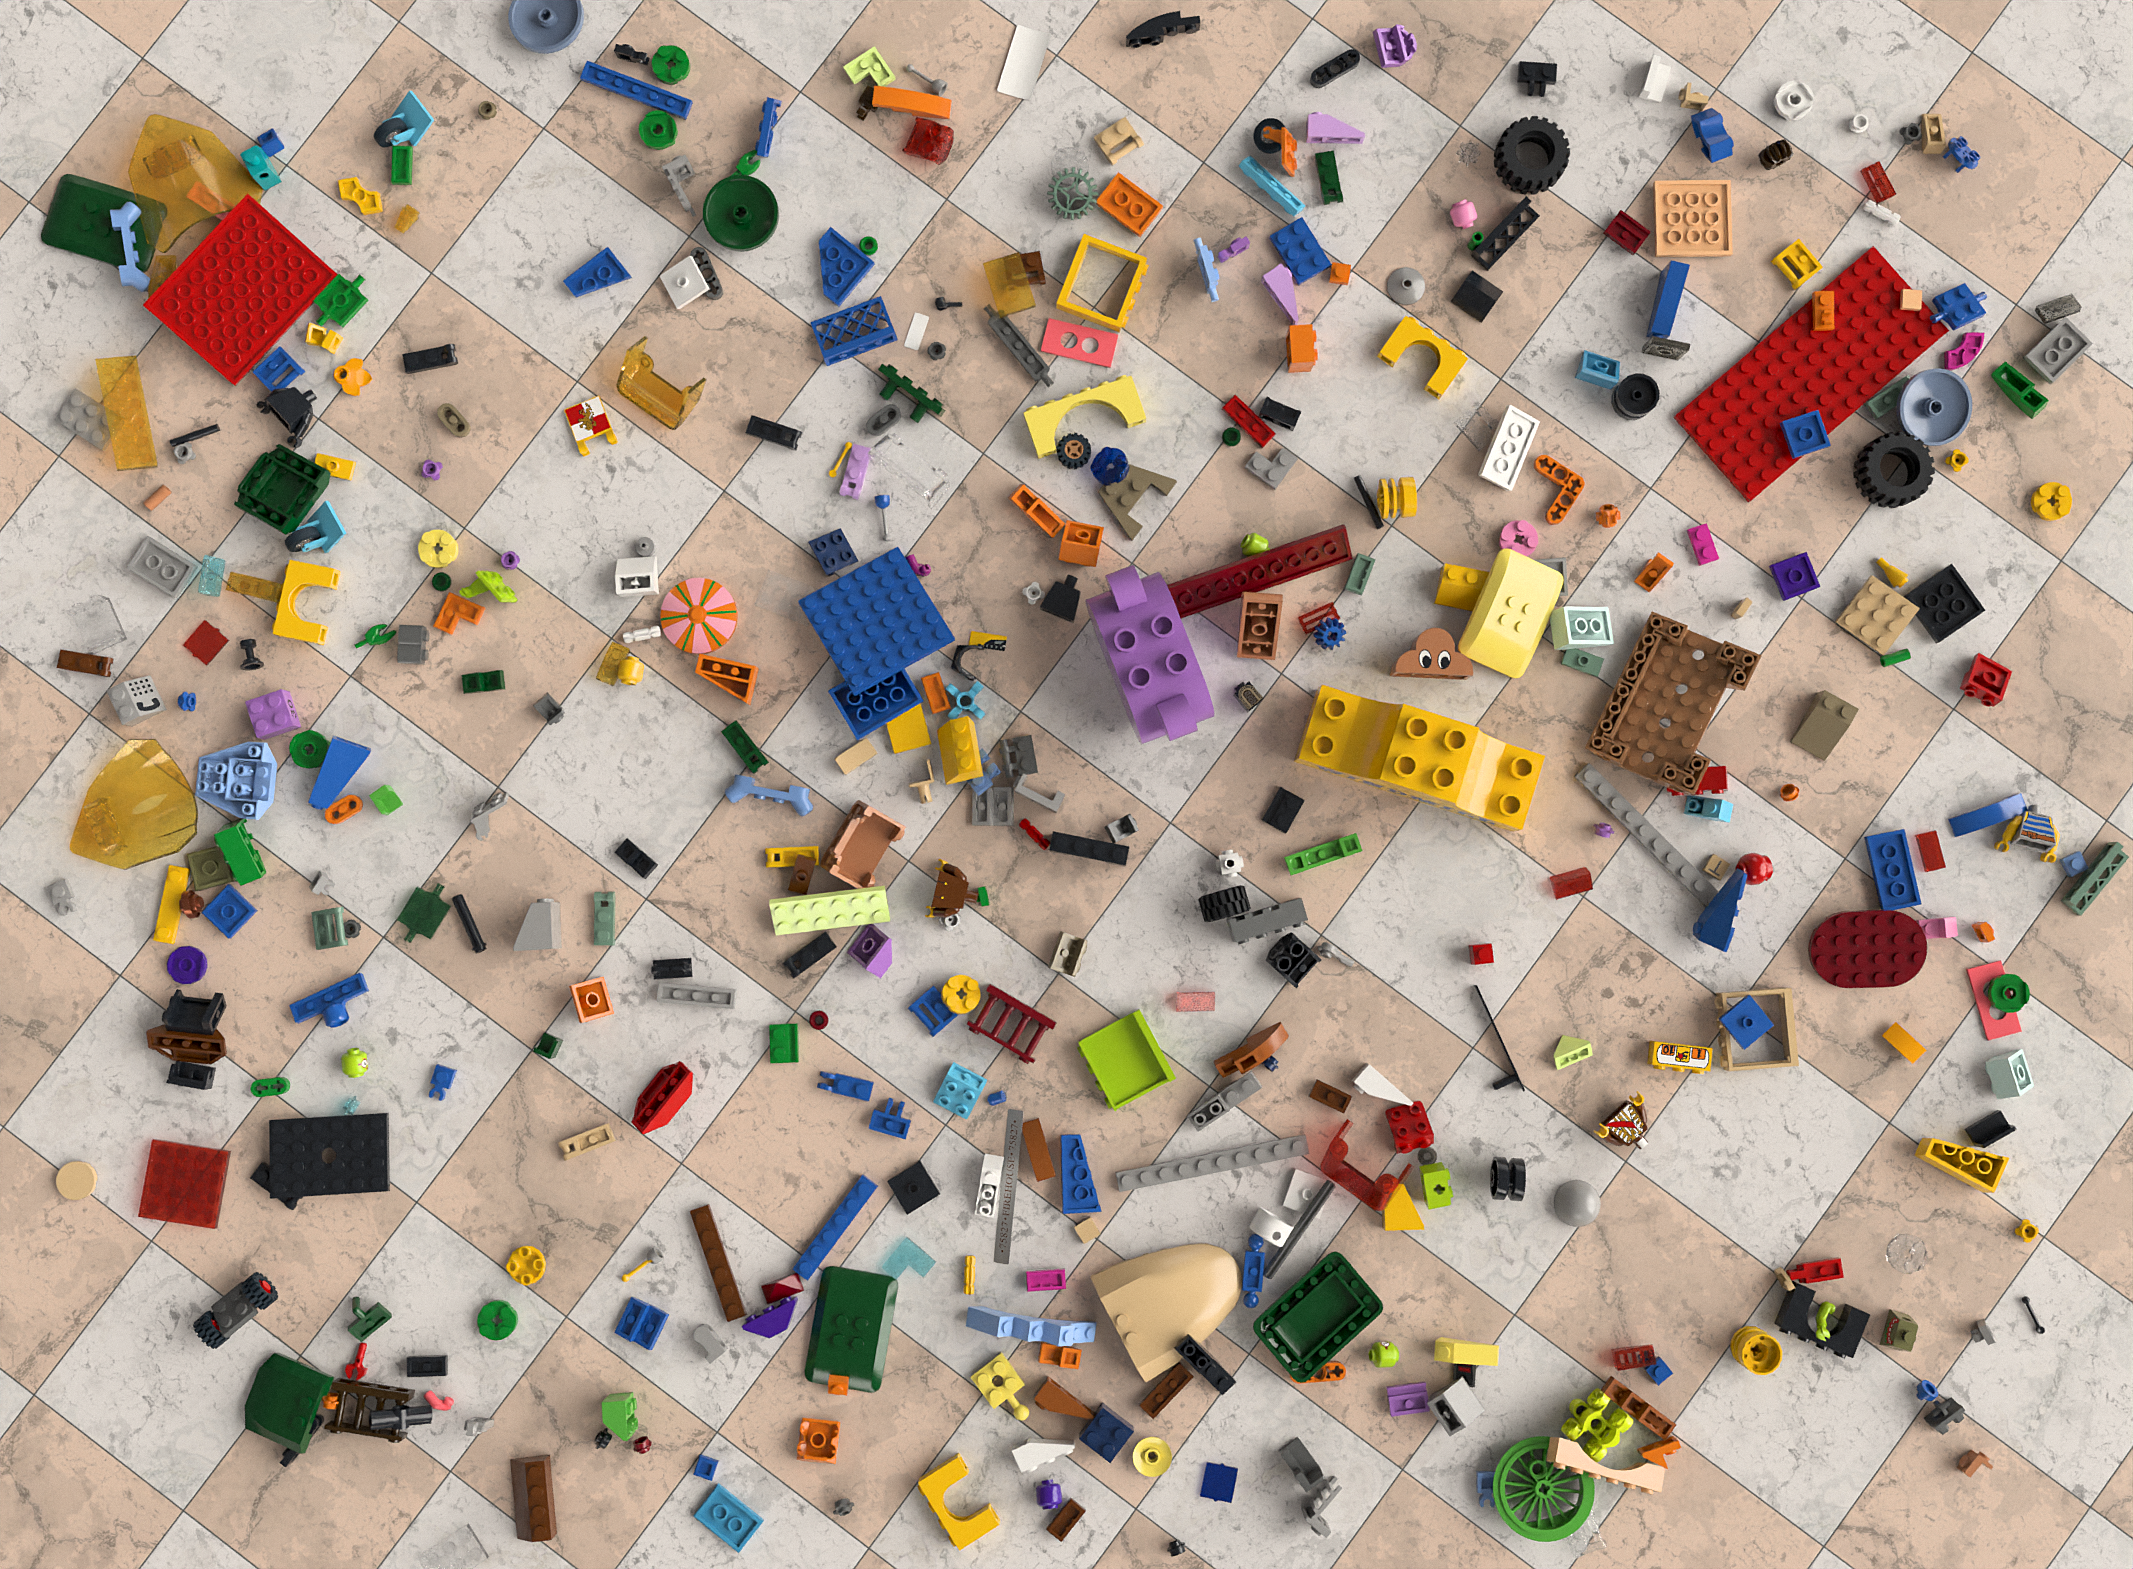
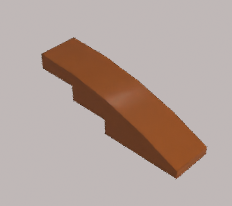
(1638, 1408)

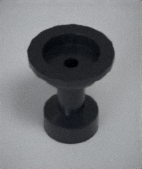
(251, 662)

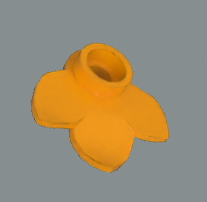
(355, 376)

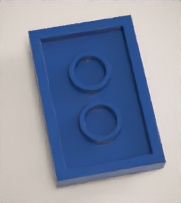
(1300, 251)

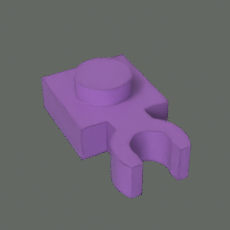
(1237, 246)

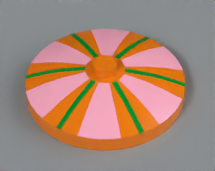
(699, 616)

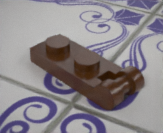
(84, 663)

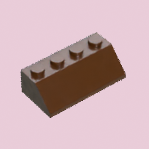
(533, 1498)

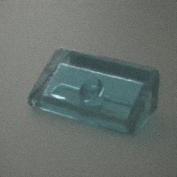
(211, 576)

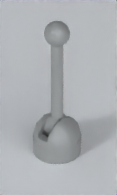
(938, 86)

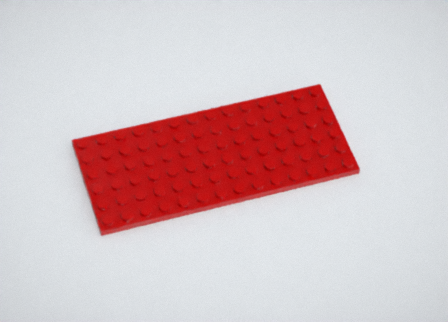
(1809, 371)

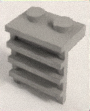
(676, 172)
(1313, 1511)

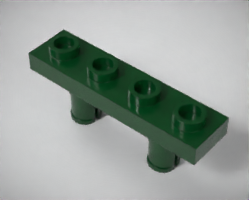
(896, 381)

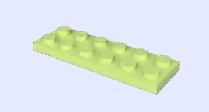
(829, 910)

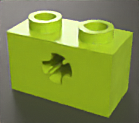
(1435, 1195)

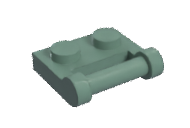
(324, 928)

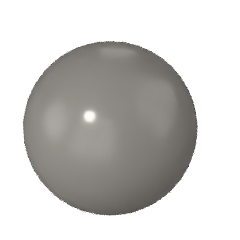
(1577, 1203)

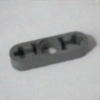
(706, 259)

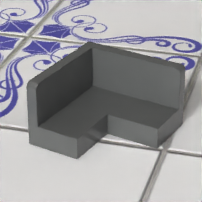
(1302, 1464)

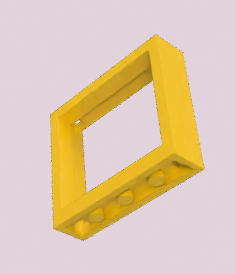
(1129, 302)

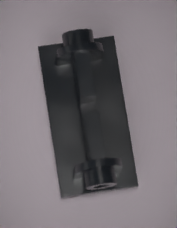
(672, 968)

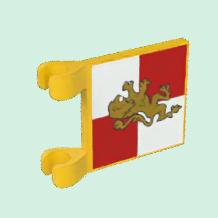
(589, 421)

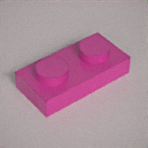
(1702, 544)

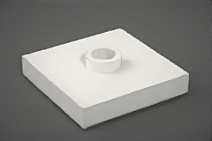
(684, 282)
(1303, 1190)

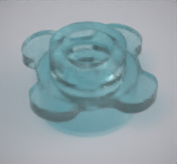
(351, 1106)

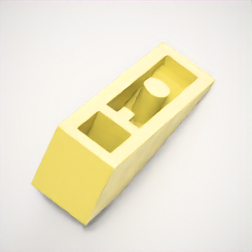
(1465, 1352)

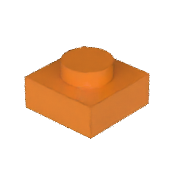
(1339, 273)
(1984, 931)
(838, 1385)

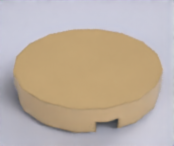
(76, 1180)

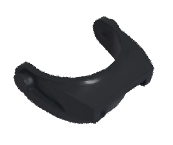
(956, 663)

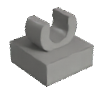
(320, 882)
(1983, 1332)

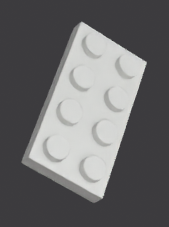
(1508, 448)

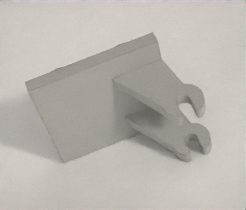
(480, 815)

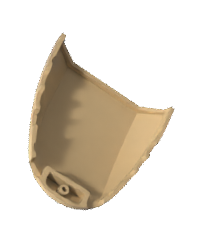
(1165, 1298)

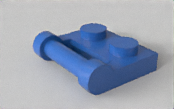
(275, 366)
(934, 1003)

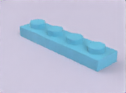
(1272, 186)

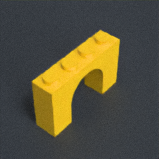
(1411, 333)
(298, 577)
(962, 1529)

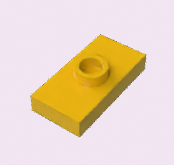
(336, 466)

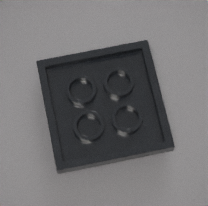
(1944, 603)

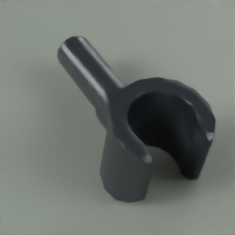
(942, 305)

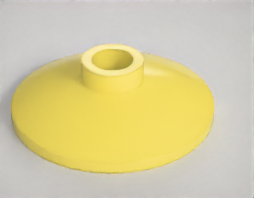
(1152, 1466)

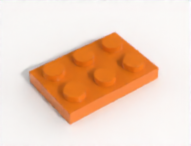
(1129, 204)

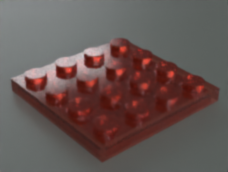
(184, 1183)

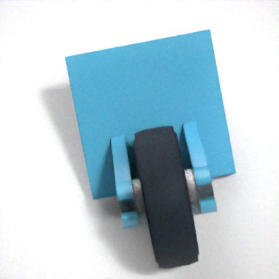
(407, 123)
(321, 531)

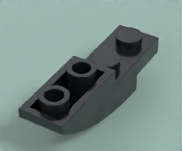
(1154, 29)
(1205, 1364)

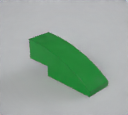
(2019, 390)

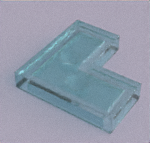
(908, 1254)

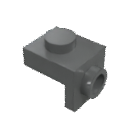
(549, 709)
(1121, 828)

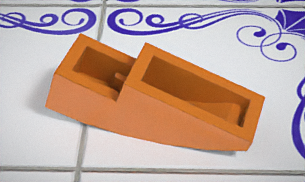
(1036, 510)

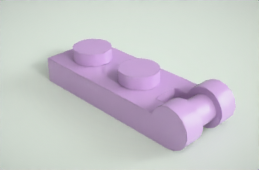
(855, 471)

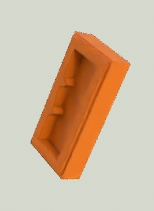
(935, 693)

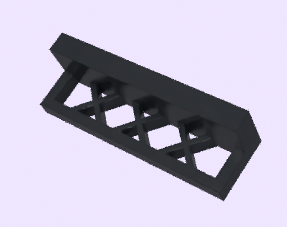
(1500, 229)

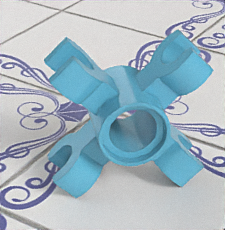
(977, 687)

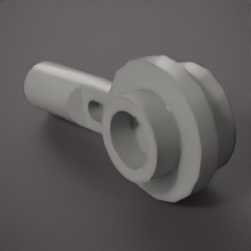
(1328, 950)

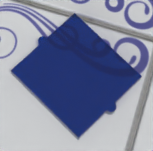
(1219, 1482)

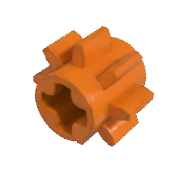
(1608, 515)

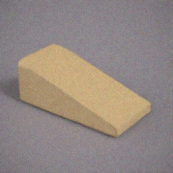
(1932, 134)
(855, 756)

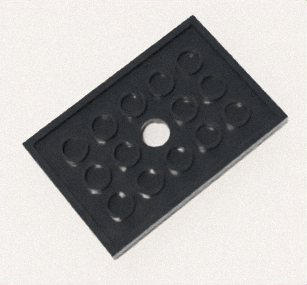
(360, 1160)

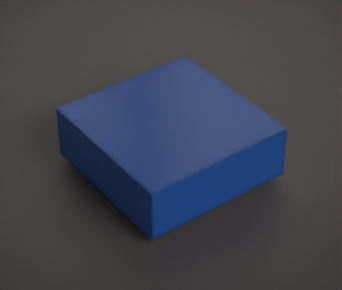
(706, 1467)

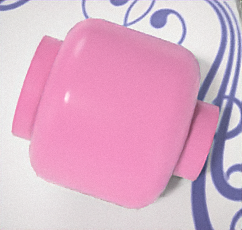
(1463, 214)

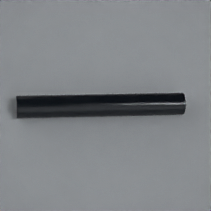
(1368, 501)

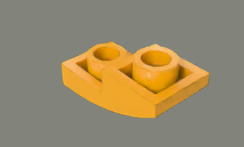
(1904, 1043)

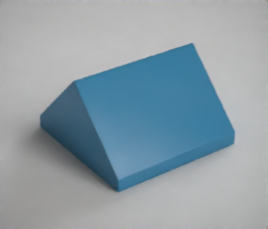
(1598, 370)

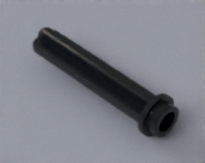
(469, 924)

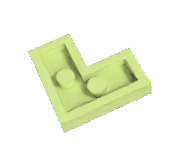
(870, 64)

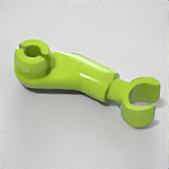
(1824, 1309)

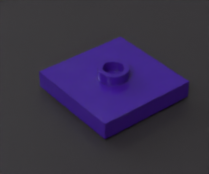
(1794, 576)

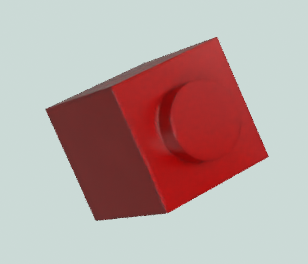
(1481, 953)

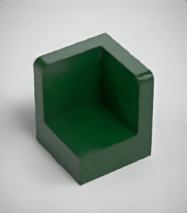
(548, 1046)

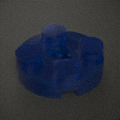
(1106, 457)

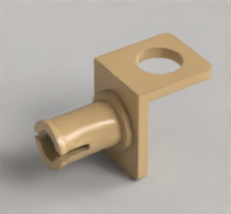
(923, 785)

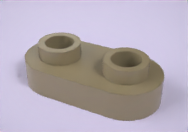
(454, 421)

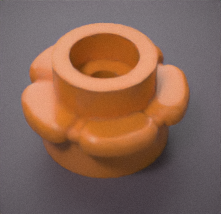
(1789, 792)
(330, 1401)

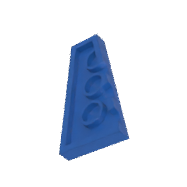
(1076, 1177)

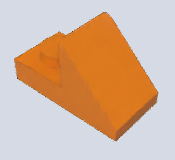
(1653, 572)
(1655, 1451)

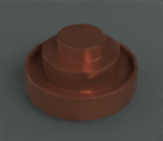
(191, 904)

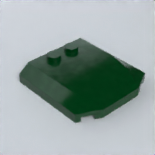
(282, 489)
(285, 1401)

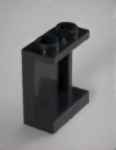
(194, 1014)

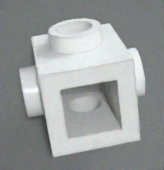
(1222, 866)

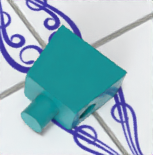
(259, 163)

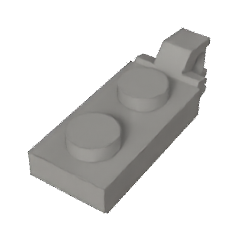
(477, 1425)

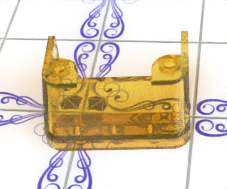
(653, 393)

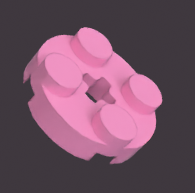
(1519, 528)

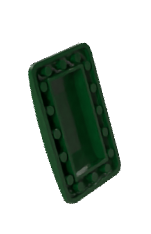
(83, 225)
(1317, 1316)
(851, 1327)

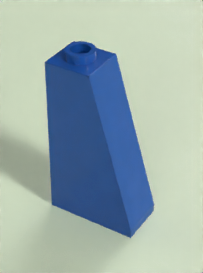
(1667, 299)
(337, 769)

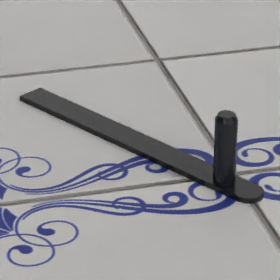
(1512, 1078)

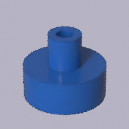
(1926, 1391)

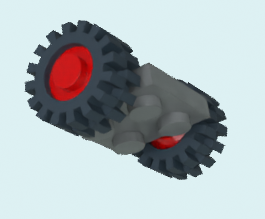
(235, 1310)

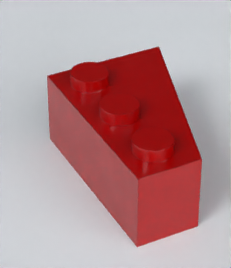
(1714, 780)

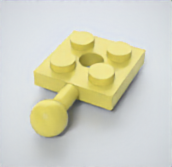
(997, 1394)

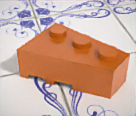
(729, 675)

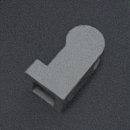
(711, 1342)

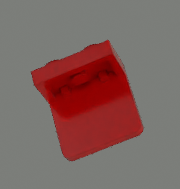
(1410, 1127)

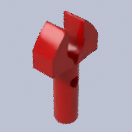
(358, 1363)

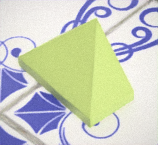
(1571, 1051)

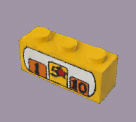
(1679, 1057)

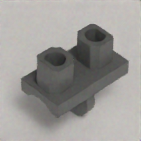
(1944, 1414)

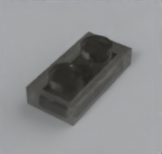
(2058, 308)

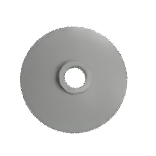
(1402, 294)

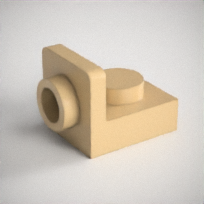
(1692, 100)

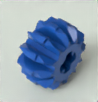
(1332, 626)

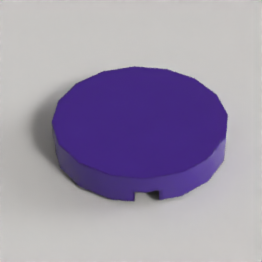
(187, 965)

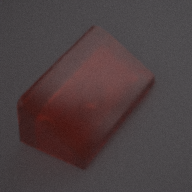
(1571, 883)
(1195, 1001)

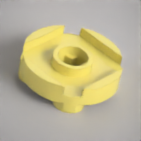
(428, 554)

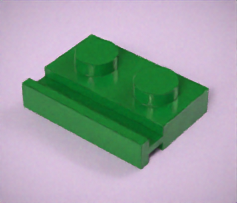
(784, 1043)

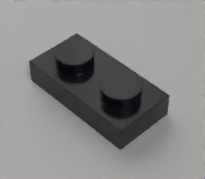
(427, 1366)

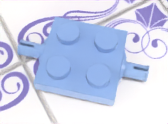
(1208, 273)

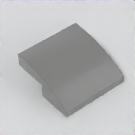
(993, 807)

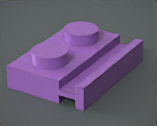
(1407, 1398)

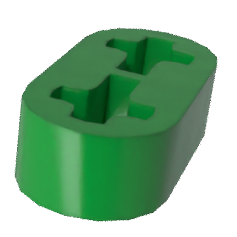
(270, 1082)

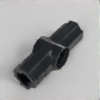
(400, 1417)

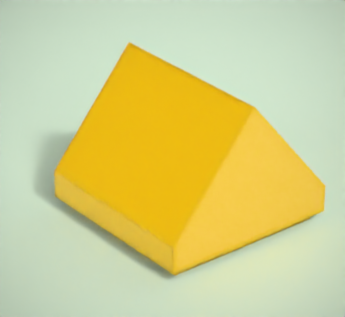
(315, 334)

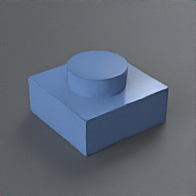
(2074, 864)

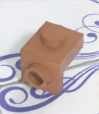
(1970, 1463)

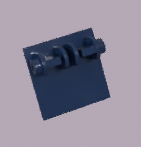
(833, 551)

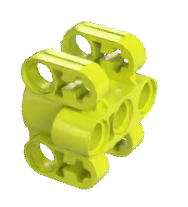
(1597, 1445)

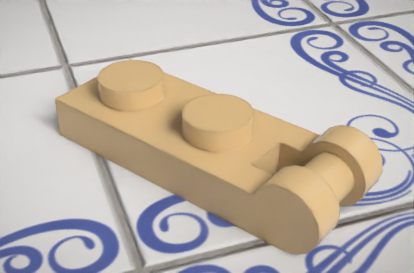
(587, 1141)

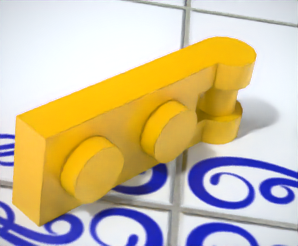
(789, 854)

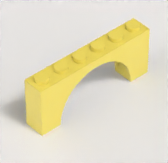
(1117, 395)

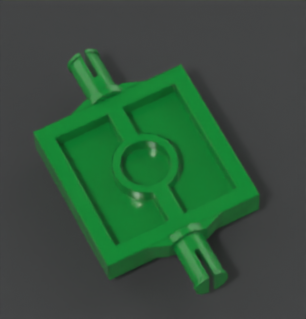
(340, 300)

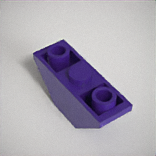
(773, 1319)

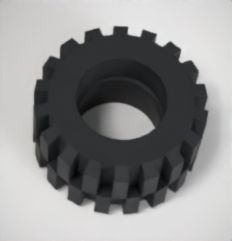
(1224, 903)

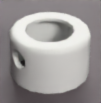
(1270, 1227)

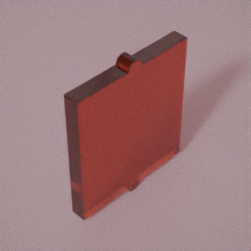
(206, 642)

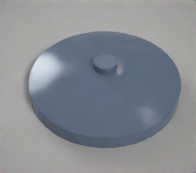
(545, 24)
(1934, 406)

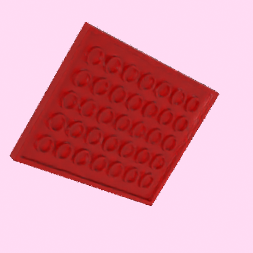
(240, 290)

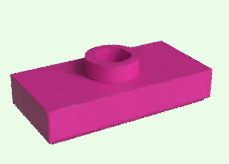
(1045, 1280)

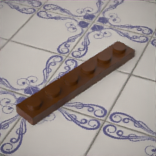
(718, 1262)

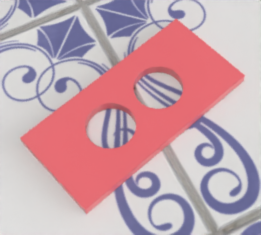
(1056, 329)
(1993, 1028)

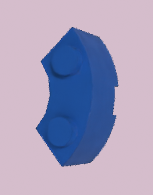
(1710, 129)

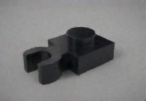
(628, 53)

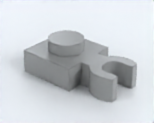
(61, 894)

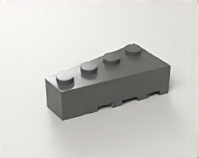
(1266, 920)

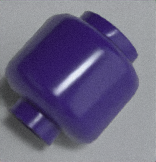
(1048, 1495)

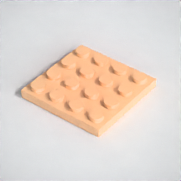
(1692, 218)

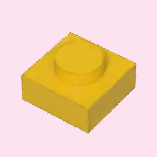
(331, 341)

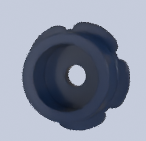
(1270, 1063)

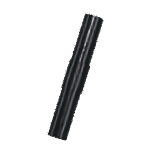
(195, 435)

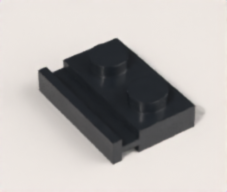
(1283, 810)

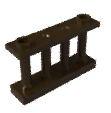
(363, 1390)

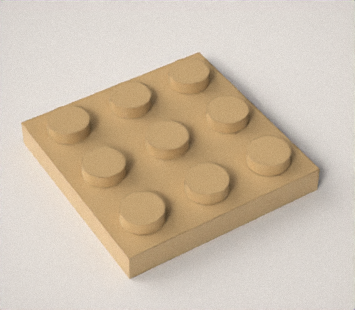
(1877, 615)

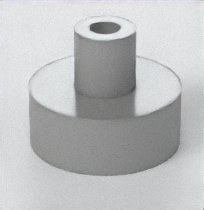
(649, 548)

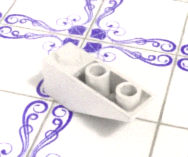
(989, 1185)
(1037, 1451)

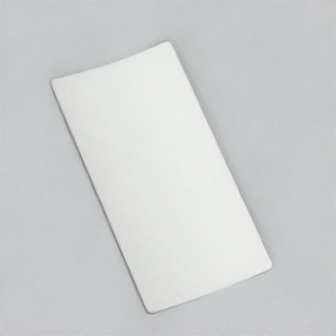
(1023, 62)

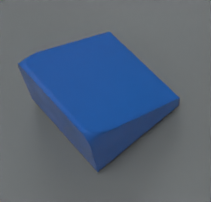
(270, 142)

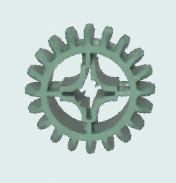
(1056, 187)

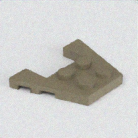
(1124, 495)

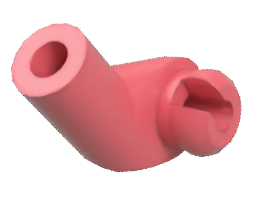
(437, 1403)

